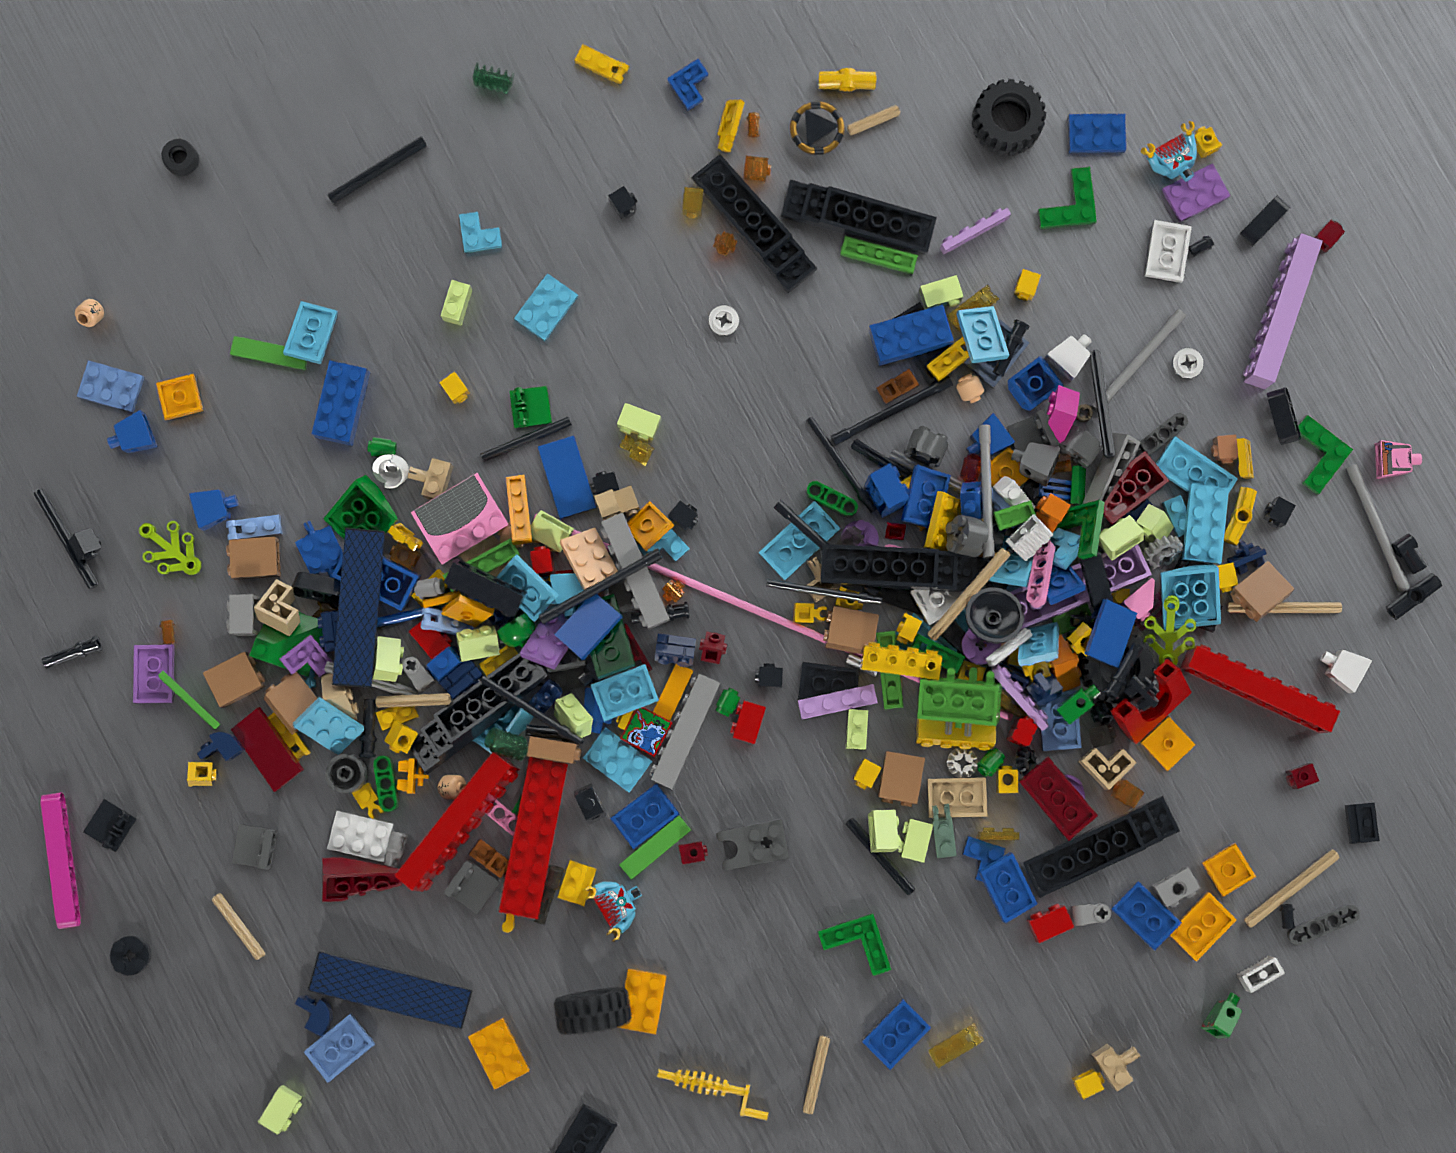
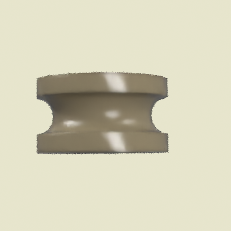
(1084, 407)

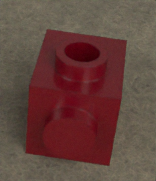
(1302, 776)
(693, 852)

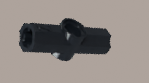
(1422, 589)

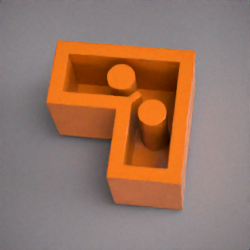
(1051, 510)
(1065, 666)

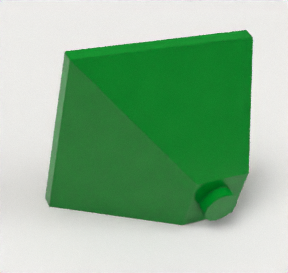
(361, 508)
(273, 644)

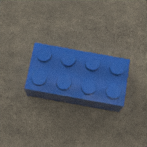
(911, 335)
(341, 403)
(887, 490)
(396, 583)

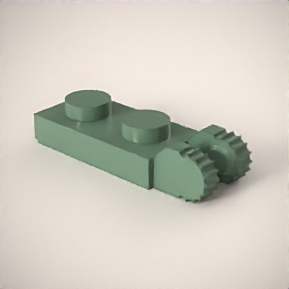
(943, 833)

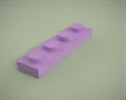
(981, 226)
(837, 701)
(1026, 702)

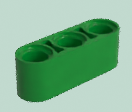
(825, 491)
(380, 775)

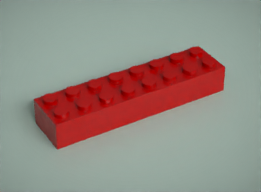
(1260, 689)
(457, 823)
(533, 838)

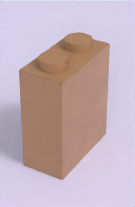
(254, 558)
(1261, 591)
(850, 629)
(234, 679)
(289, 699)
(553, 750)
(901, 778)

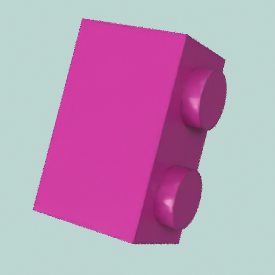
(1062, 411)

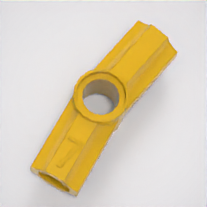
(847, 79)
(1245, 505)

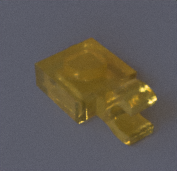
(639, 450)

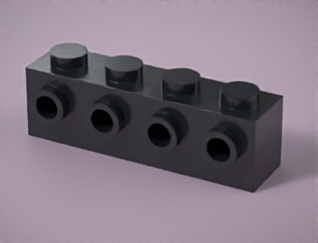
(485, 587)

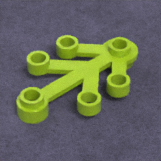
(172, 551)
(1169, 635)

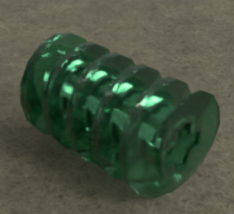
(492, 80)
(507, 744)

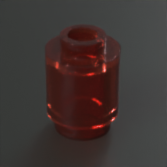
(971, 468)

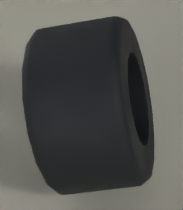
(175, 146)

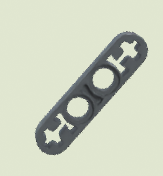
(1155, 437)
(1324, 928)

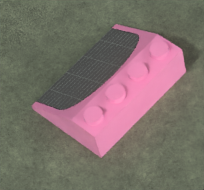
(459, 518)

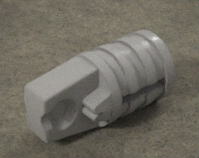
(395, 848)

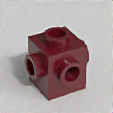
(713, 647)

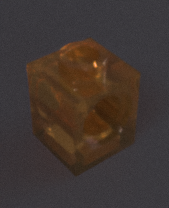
(756, 168)
(412, 559)
(1127, 793)

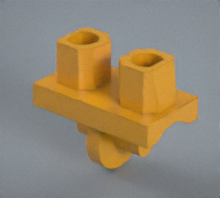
(410, 784)

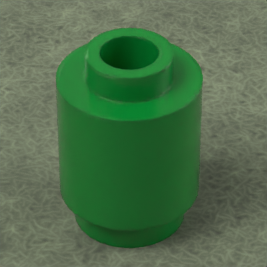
(381, 447)
(727, 702)
(991, 762)

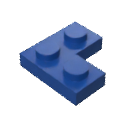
(684, 81)
(982, 851)

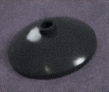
(994, 604)

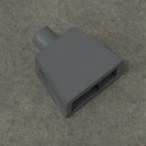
(1037, 461)

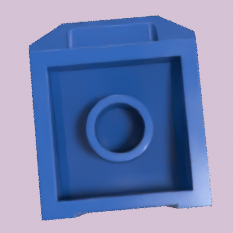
(1033, 384)

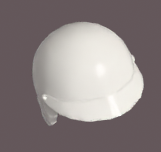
(390, 470)

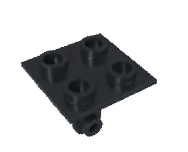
(109, 825)

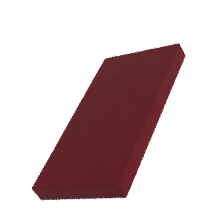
(267, 749)
(1058, 798)

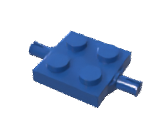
(319, 550)

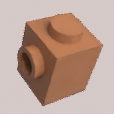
(1225, 448)

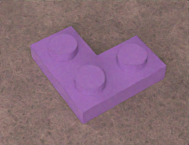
(306, 652)

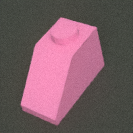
(1141, 600)

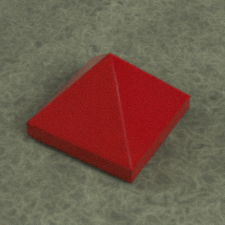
(895, 531)

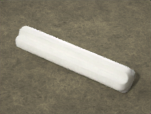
(1010, 646)

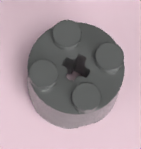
(927, 446)
(1080, 447)
(966, 535)
(336, 768)

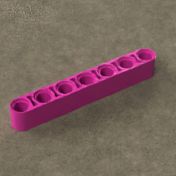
(60, 860)

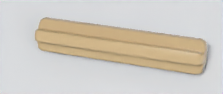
(873, 120)

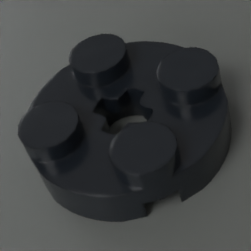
(139, 962)

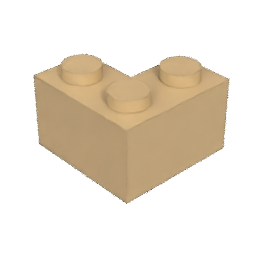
(616, 502)
(276, 610)
(339, 696)
(1107, 771)

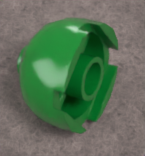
(517, 632)

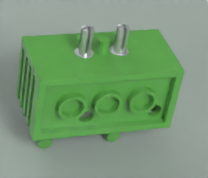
(960, 700)

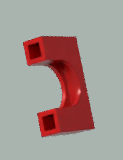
(1173, 690)

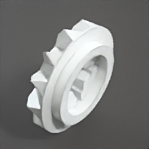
(719, 312)
(1192, 356)
(967, 770)

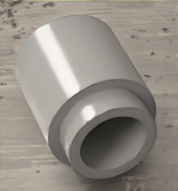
(429, 588)

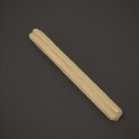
(976, 585)
(1295, 607)
(1291, 888)

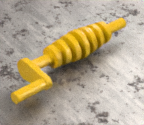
(716, 1086)

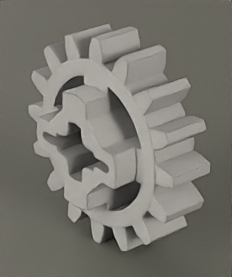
(1162, 552)

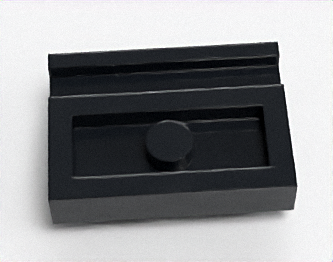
(1362, 823)

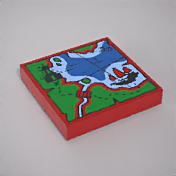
(646, 730)

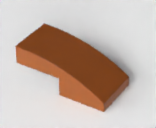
(897, 386)
(489, 857)

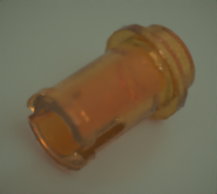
(753, 124)
(1062, 466)
(168, 631)

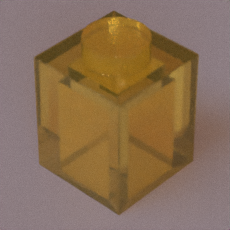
(692, 202)

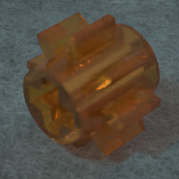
(725, 243)
(673, 590)

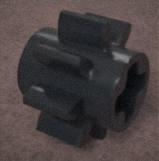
(1102, 712)

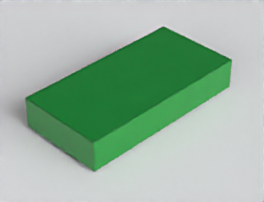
(1078, 485)

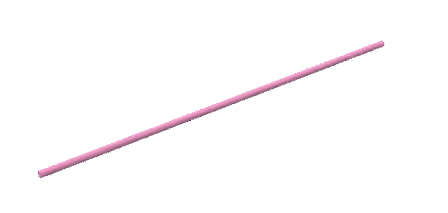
(756, 610)

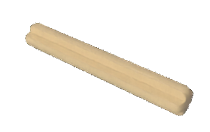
(413, 700)
(238, 926)
(816, 1074)

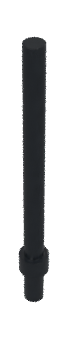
(862, 495)
(861, 597)
(563, 731)

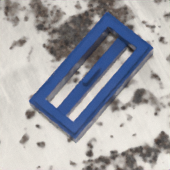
(1057, 481)

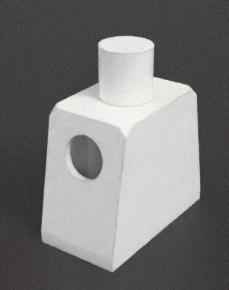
(1070, 356)
(1346, 669)

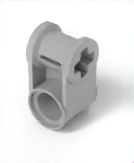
(420, 676)
(1087, 914)

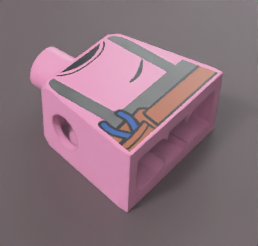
(1394, 459)

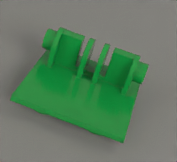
(530, 406)

